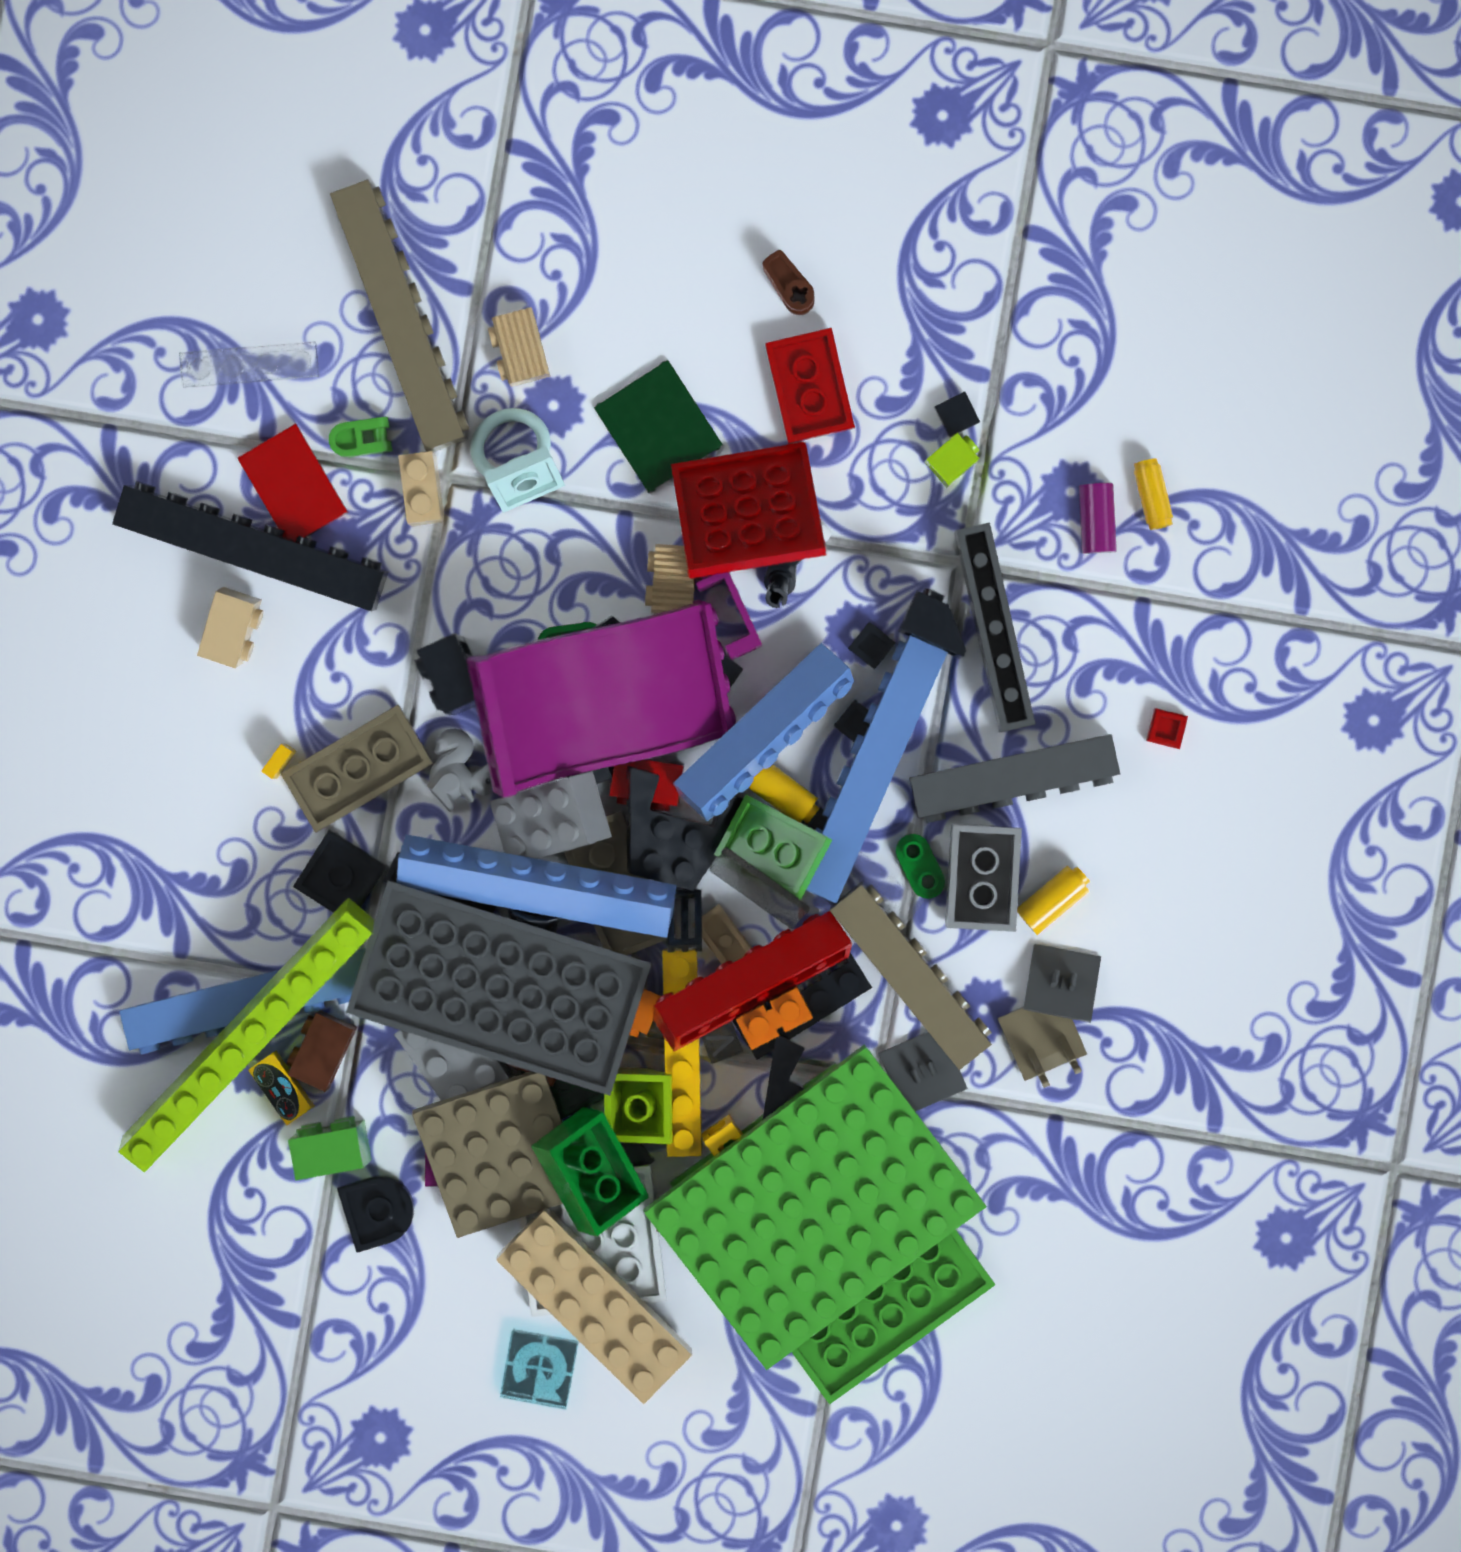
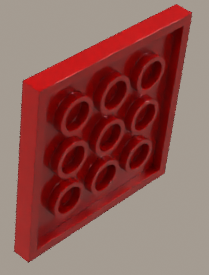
(748, 510)

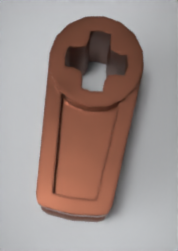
(786, 280)

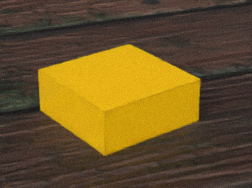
(278, 761)

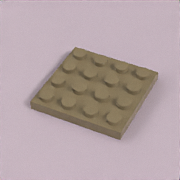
(485, 1153)

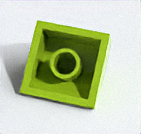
(641, 1106)

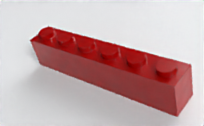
(751, 980)

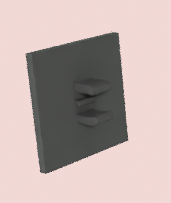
(1062, 983)
(922, 1071)

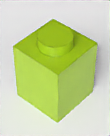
(953, 459)

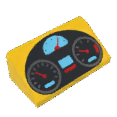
(280, 1088)

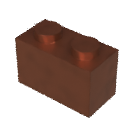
(321, 1050)

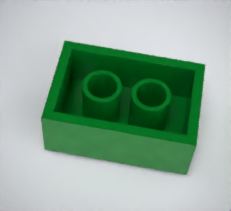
(590, 1171)

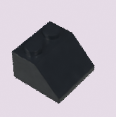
(933, 623)

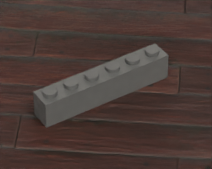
(994, 627)
(1015, 776)

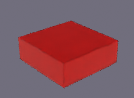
(1166, 728)

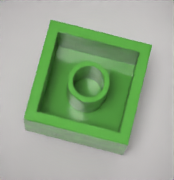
(329, 1149)

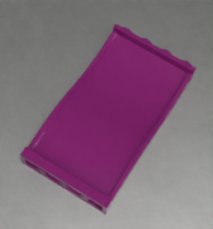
(601, 697)

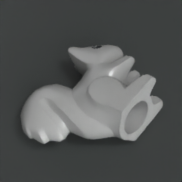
(450, 775)

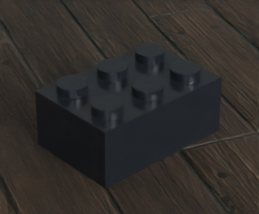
(449, 674)

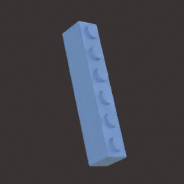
(764, 732)

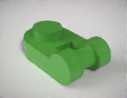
(348, 438)

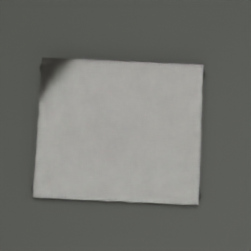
(759, 888)

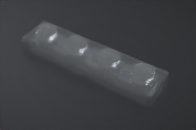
(249, 364)

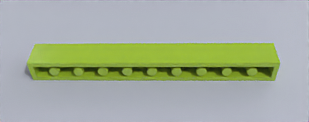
(246, 1035)

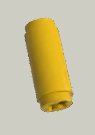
(1153, 494)

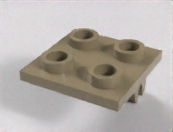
(1041, 1042)

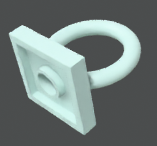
(523, 476)

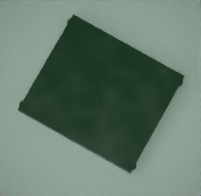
(657, 425)

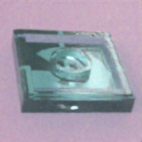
(539, 1369)

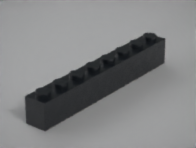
(250, 547)

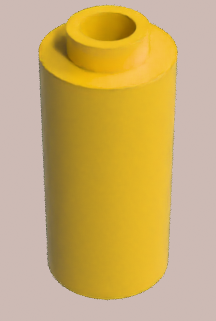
(785, 794)
(1053, 899)

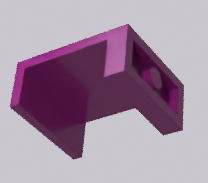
(745, 644)

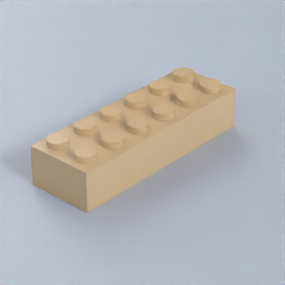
(594, 1305)

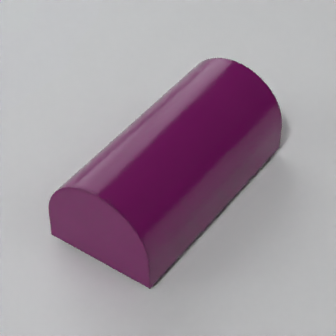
(1097, 518)

